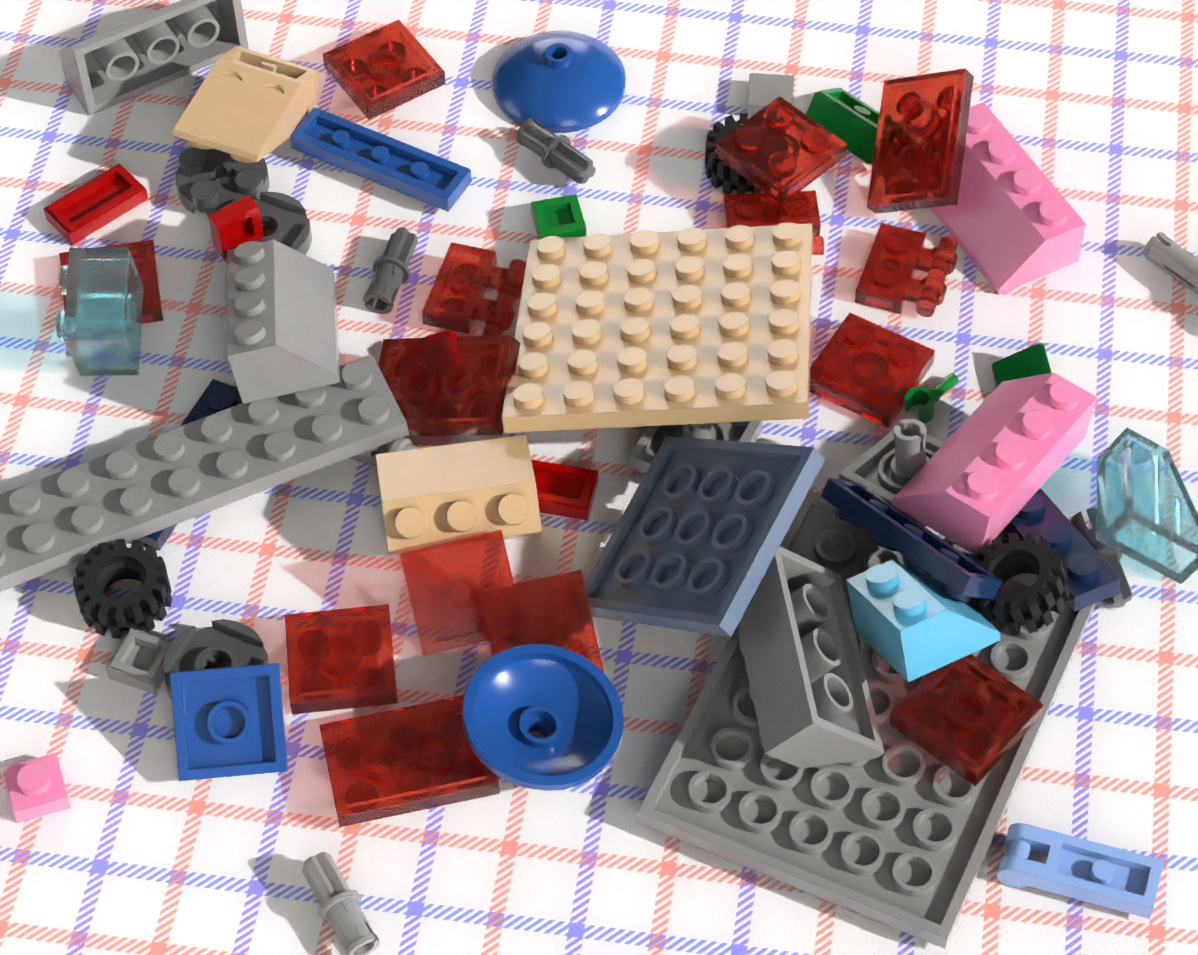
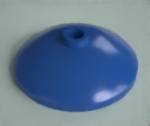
(559, 80)
(546, 693)

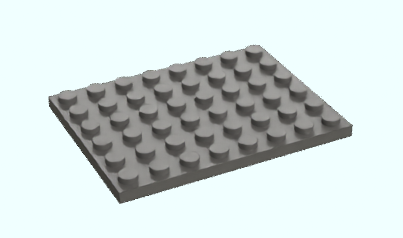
(870, 834)

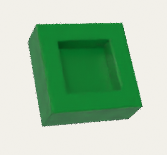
(558, 217)

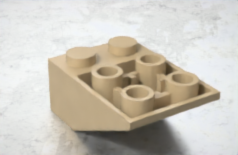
(248, 105)

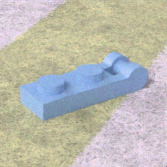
(1080, 869)

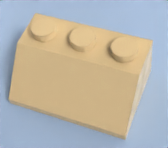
(458, 492)

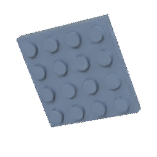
(700, 533)

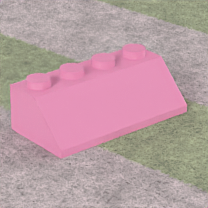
(1008, 210)
(998, 459)

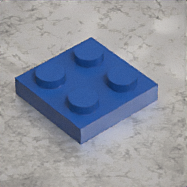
(229, 721)

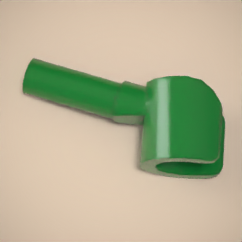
(928, 397)

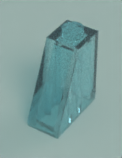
(1146, 506)

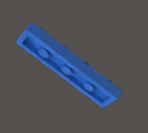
(381, 159)

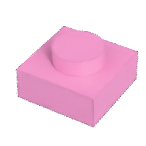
(36, 787)

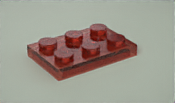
(920, 141)
(450, 382)
(403, 762)

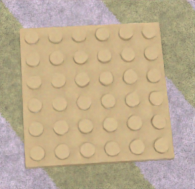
(663, 329)

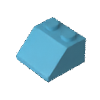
(914, 620)

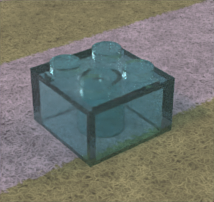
(101, 311)

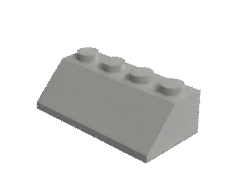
(152, 51)
(280, 321)
(807, 667)

